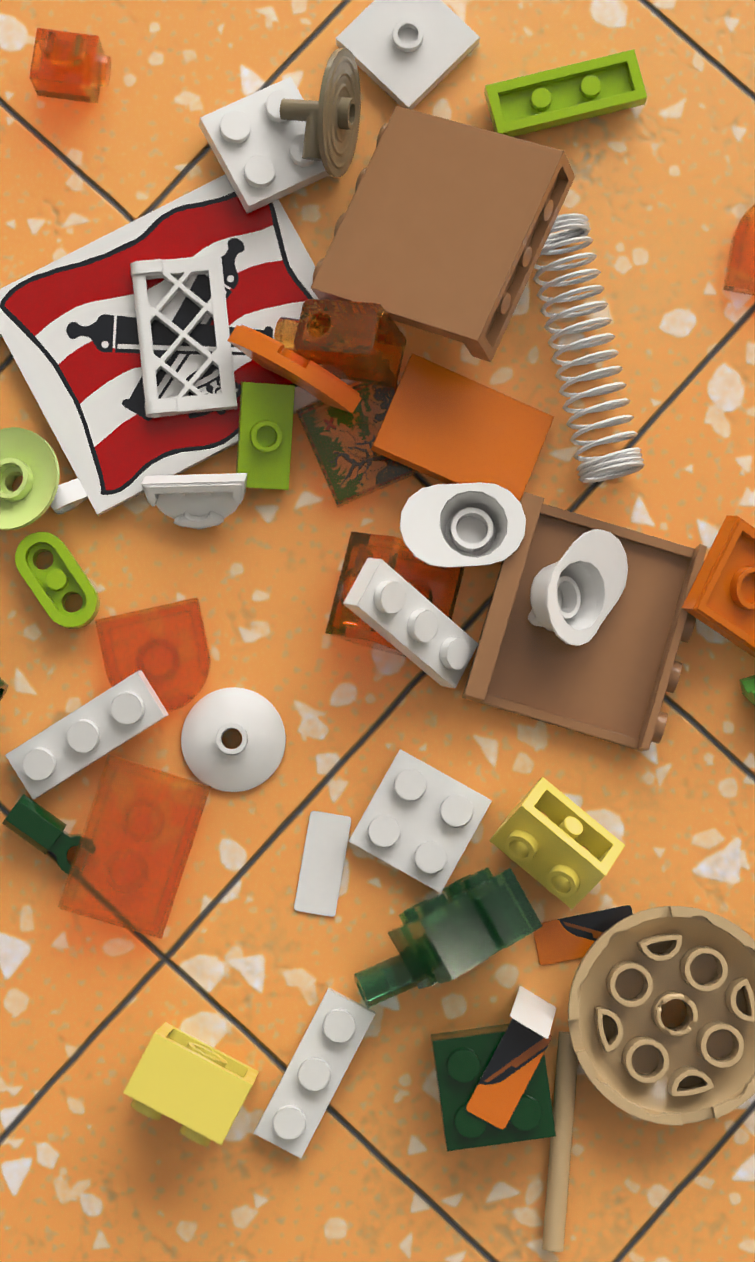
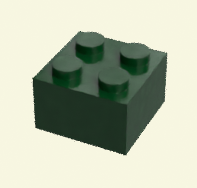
(459, 1065)

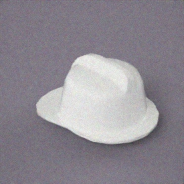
(462, 524)
(580, 588)

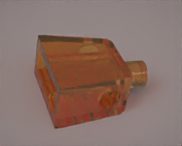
(346, 339)

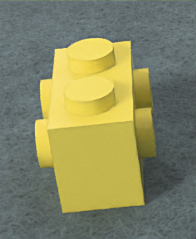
(553, 844)

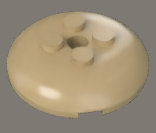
(617, 1025)

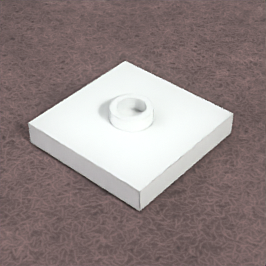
(408, 46)

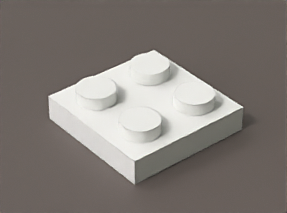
(259, 148)
(420, 821)

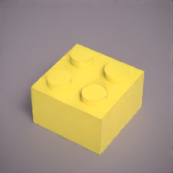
(190, 1085)

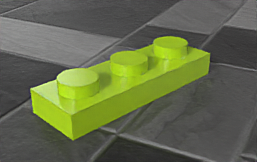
(566, 94)

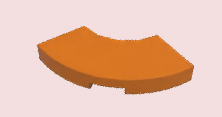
(295, 368)

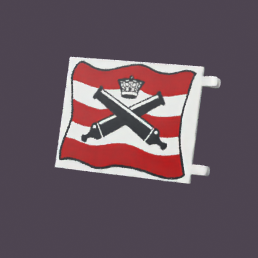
(80, 342)

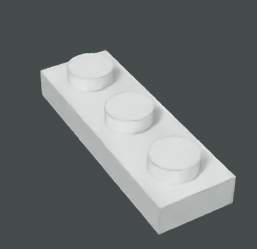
(410, 622)
(87, 734)
(314, 1072)

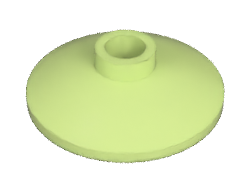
(33, 458)

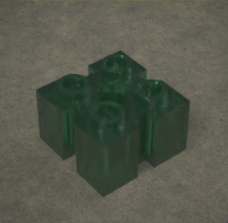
(458, 932)

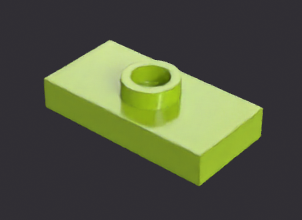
(265, 434)

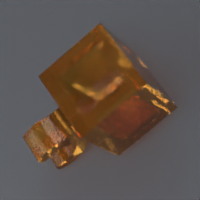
(69, 65)

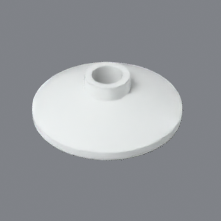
(260, 747)

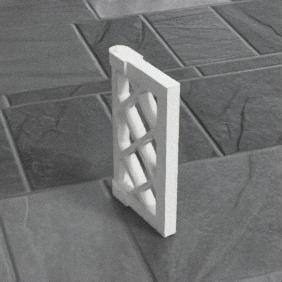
(215, 307)

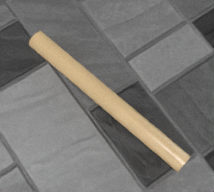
(560, 1145)

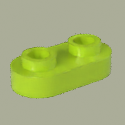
(58, 581)

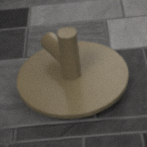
(332, 120)

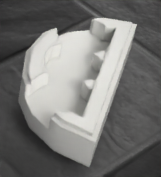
(196, 499)

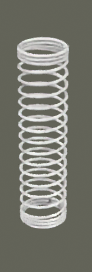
(618, 463)

